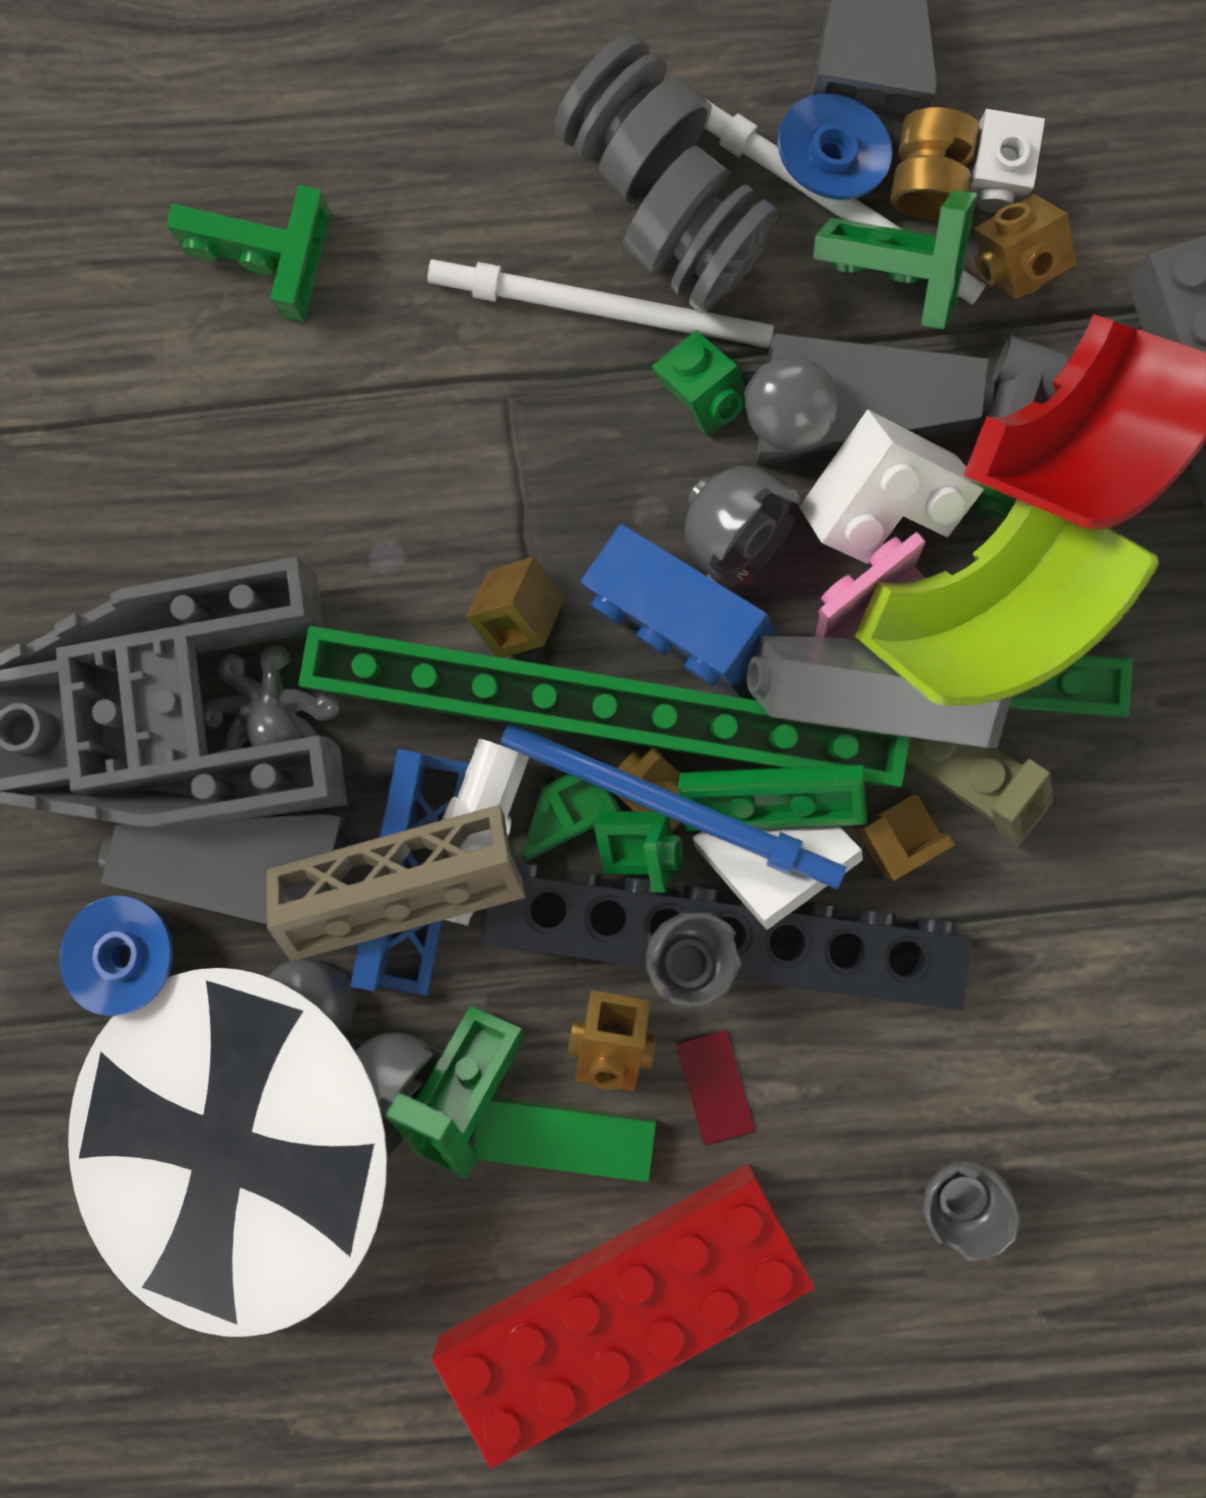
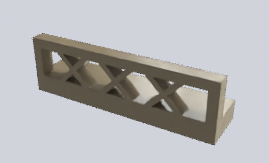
(392, 895)

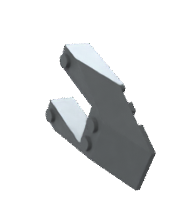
(112, 713)

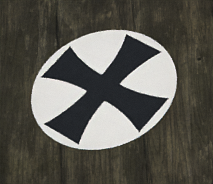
(228, 1153)

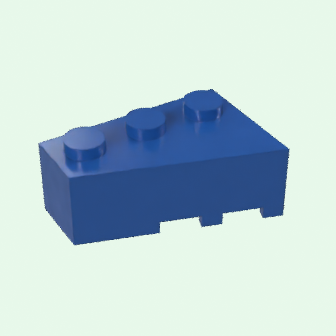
(677, 610)

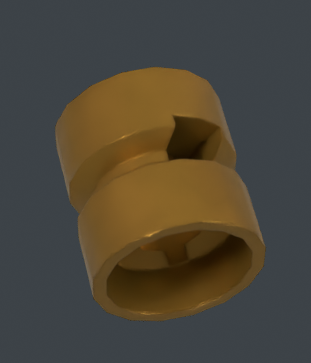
(935, 155)

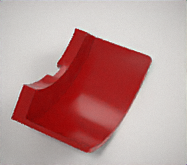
(1109, 436)

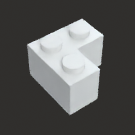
(880, 479)

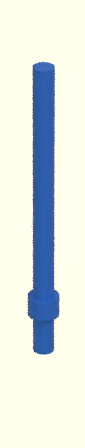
(782, 852)

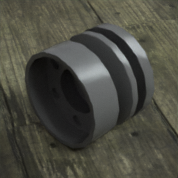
(630, 116)
(692, 225)

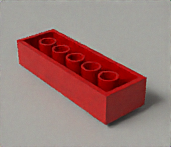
(620, 1316)

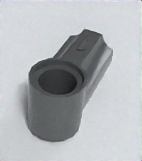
(1024, 375)

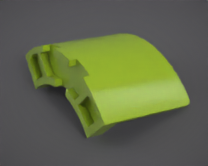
(1013, 615)

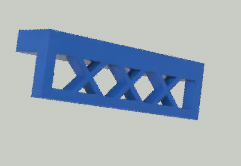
(401, 816)

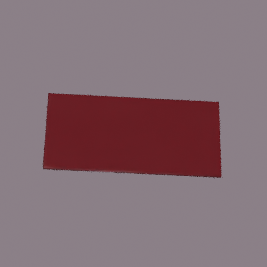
(715, 1087)

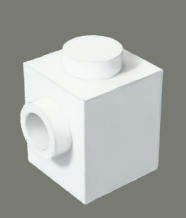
(1005, 159)

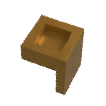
(515, 607)
(903, 838)

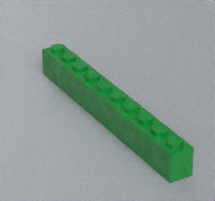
(588, 705)

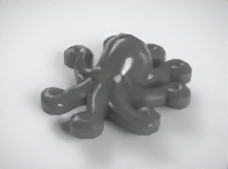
(266, 709)

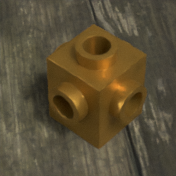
(1024, 246)
(612, 1041)

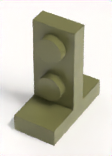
(988, 782)

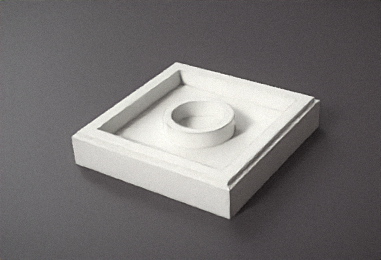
(765, 890)

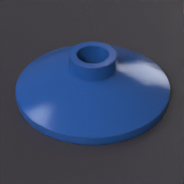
(839, 129)
(93, 953)

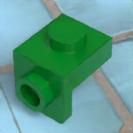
(703, 382)
(639, 846)

